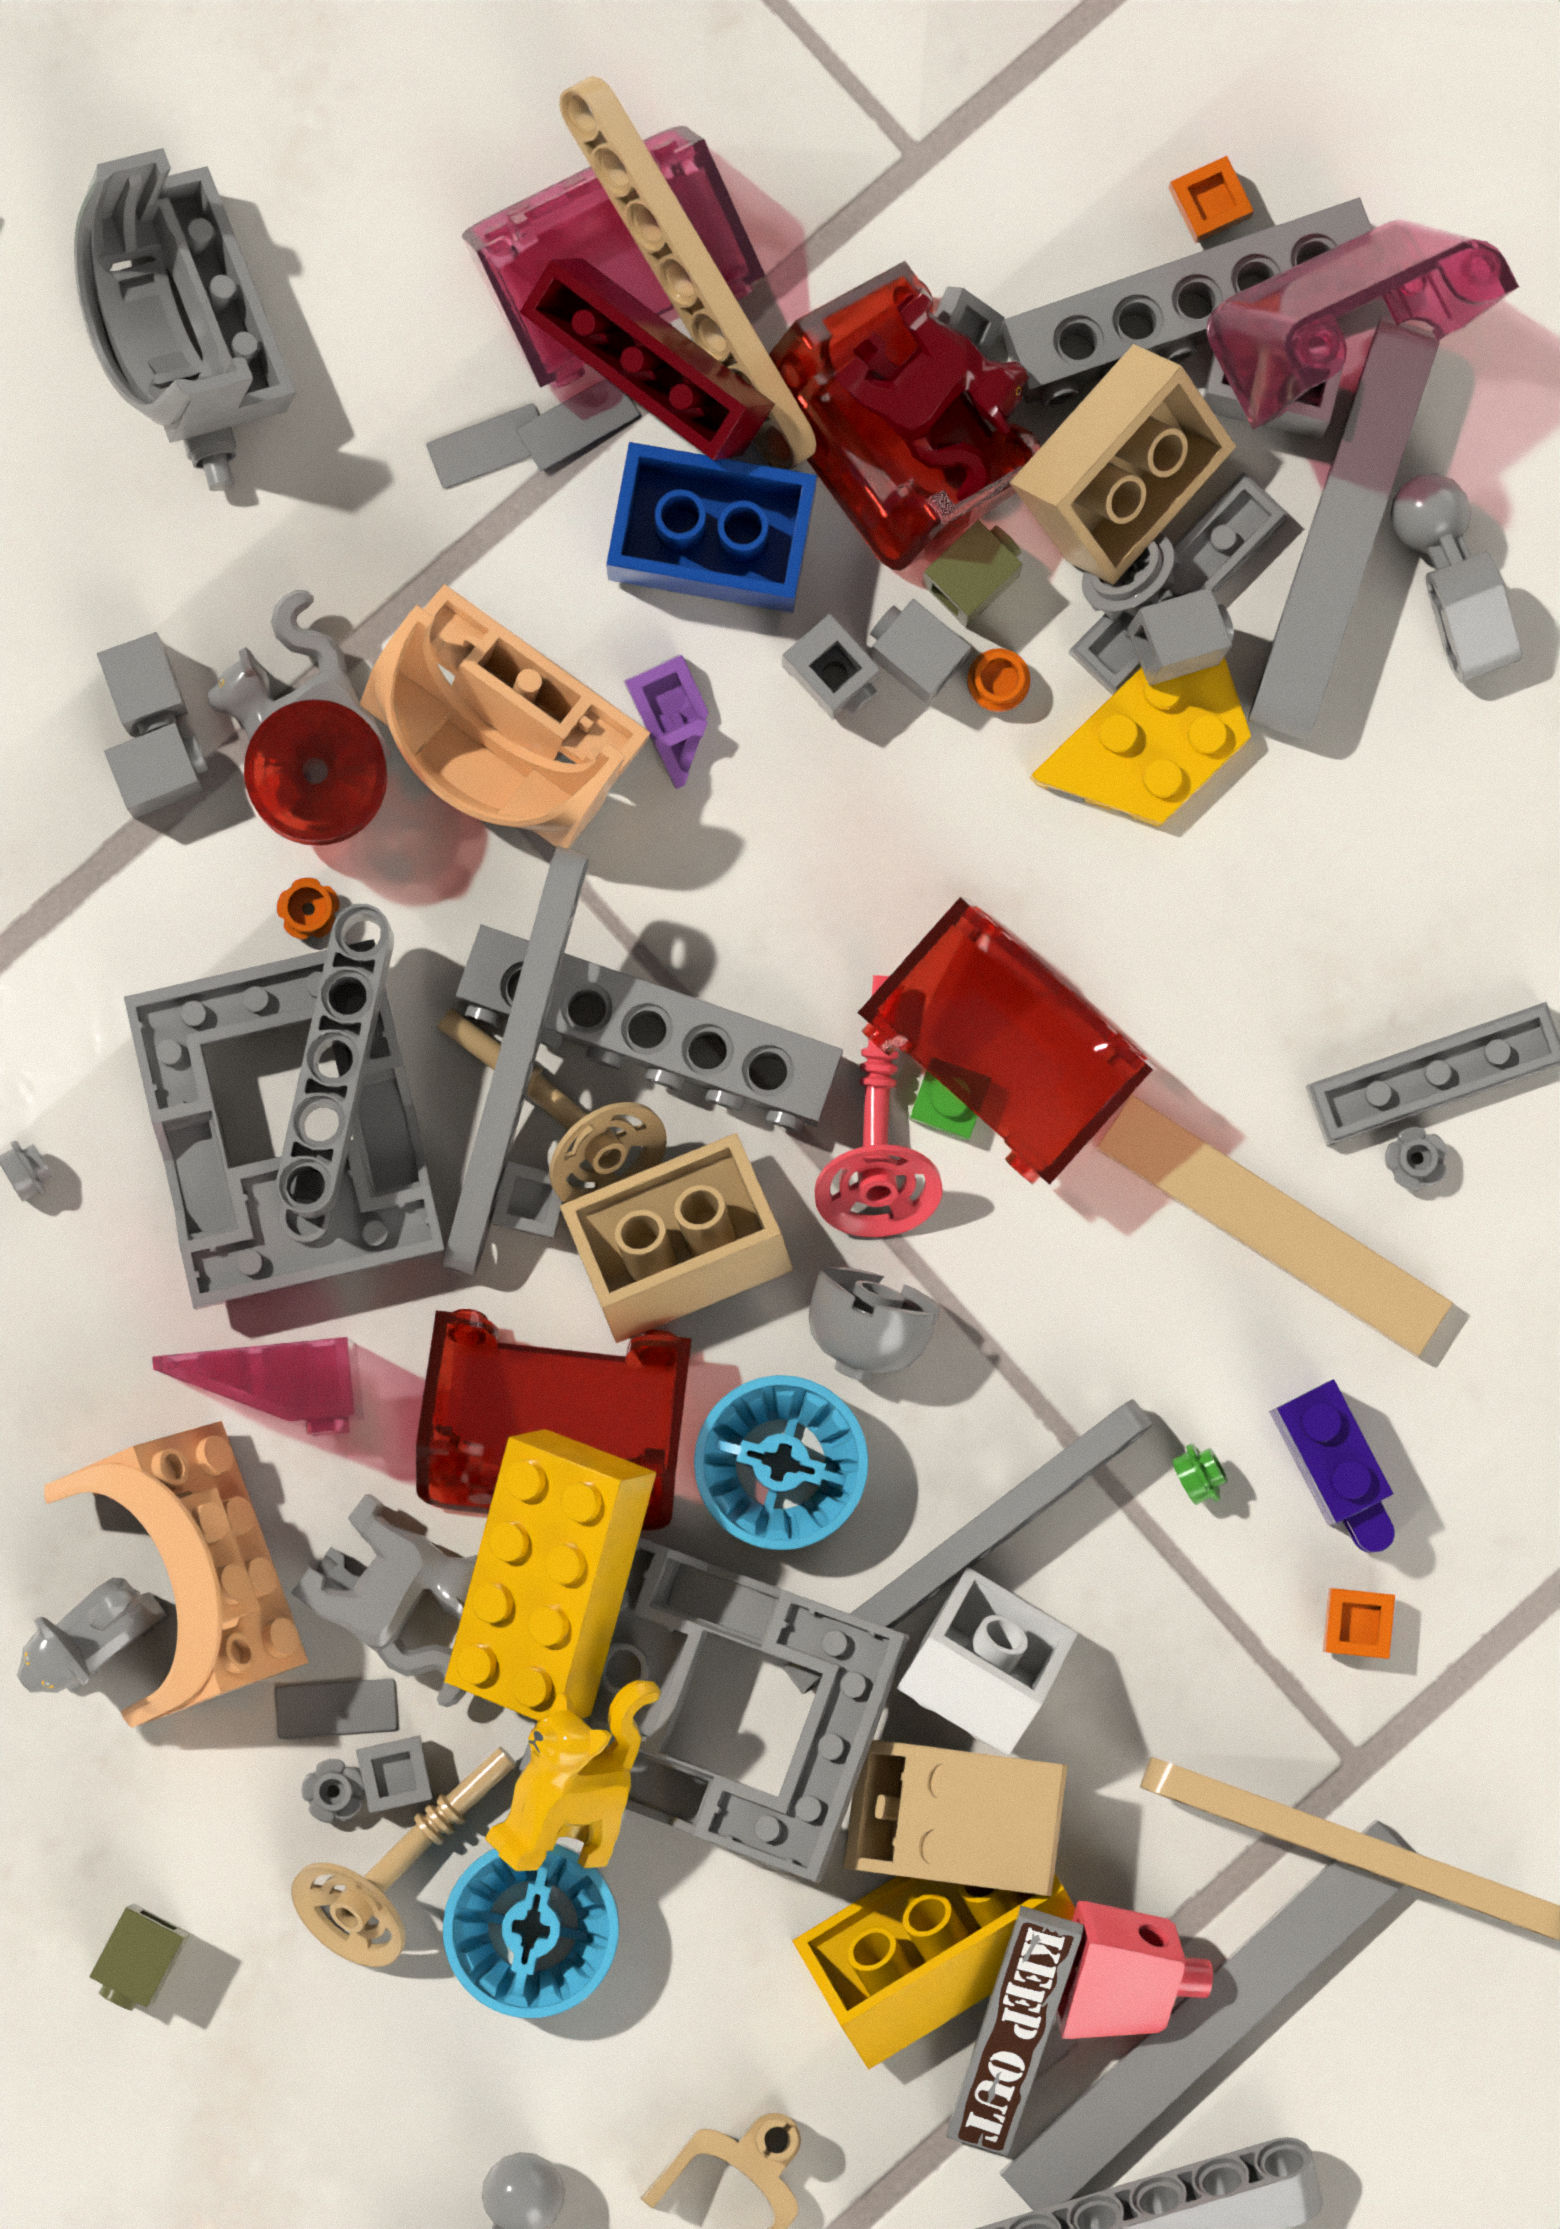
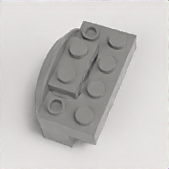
(133, 314)

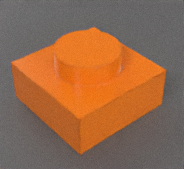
(1211, 199)
(1358, 1623)

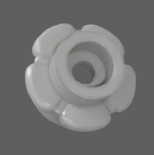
(25, 1170)
(1404, 1170)
(321, 1804)

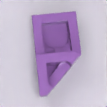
(671, 713)

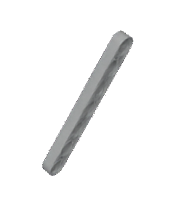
(516, 1059)
(995, 1525)

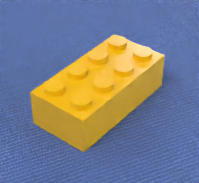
(549, 1574)

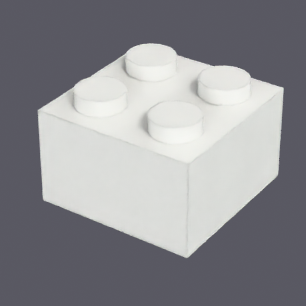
(987, 1661)

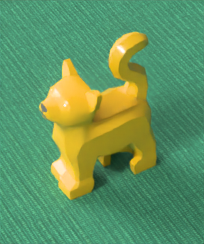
(573, 1783)

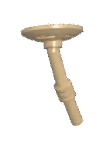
(593, 1135)
(365, 1895)

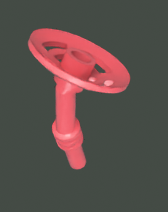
(874, 1167)

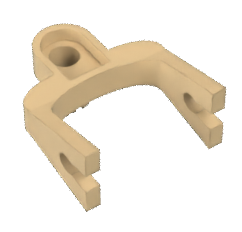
(747, 2156)

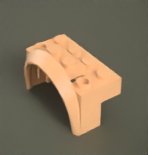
(220, 1570)

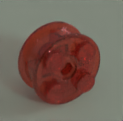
(309, 735)

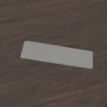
(576, 423)
(480, 447)
(336, 1708)

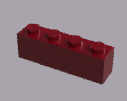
(647, 358)

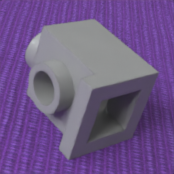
(829, 646)

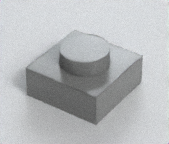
(970, 316)
(527, 1201)
(395, 1774)

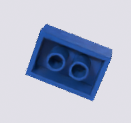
(711, 527)

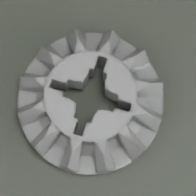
(1156, 574)

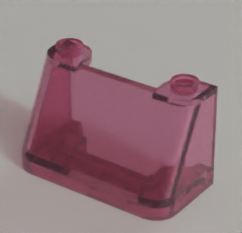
(581, 222)
(1285, 330)

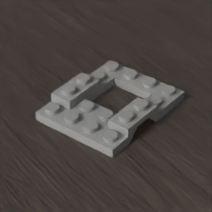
(229, 1219)
(659, 1639)

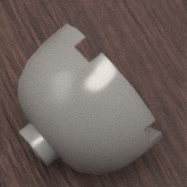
(869, 1323)

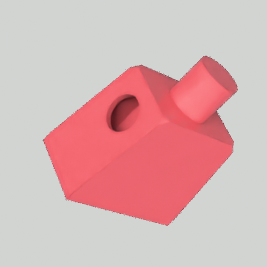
(1126, 1974)

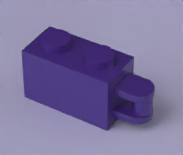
(1337, 1464)

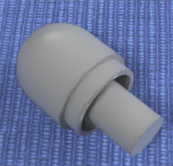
(212, 453)

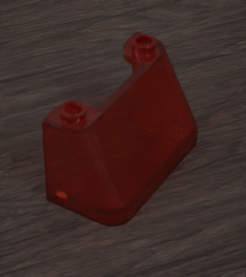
(861, 460)
(1006, 1040)
(495, 1390)

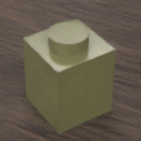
(973, 571)
(138, 1958)

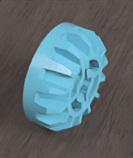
(723, 1445)
(518, 1987)

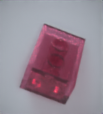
(296, 1381)

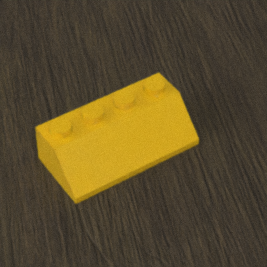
(914, 1956)

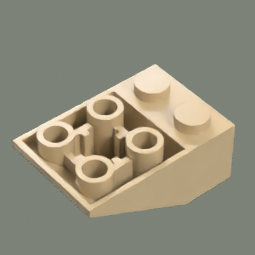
(956, 1817)

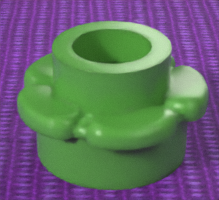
(1200, 1474)

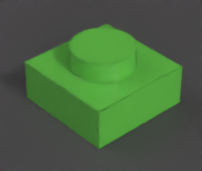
(942, 1109)

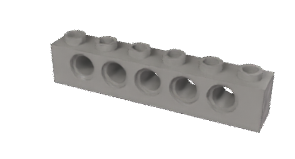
(1154, 295)
(809, 1063)

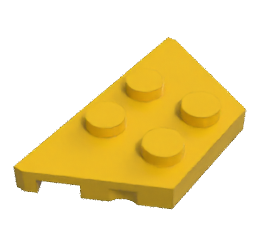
(1151, 744)

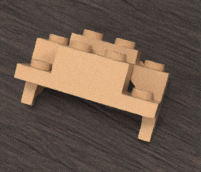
(501, 725)

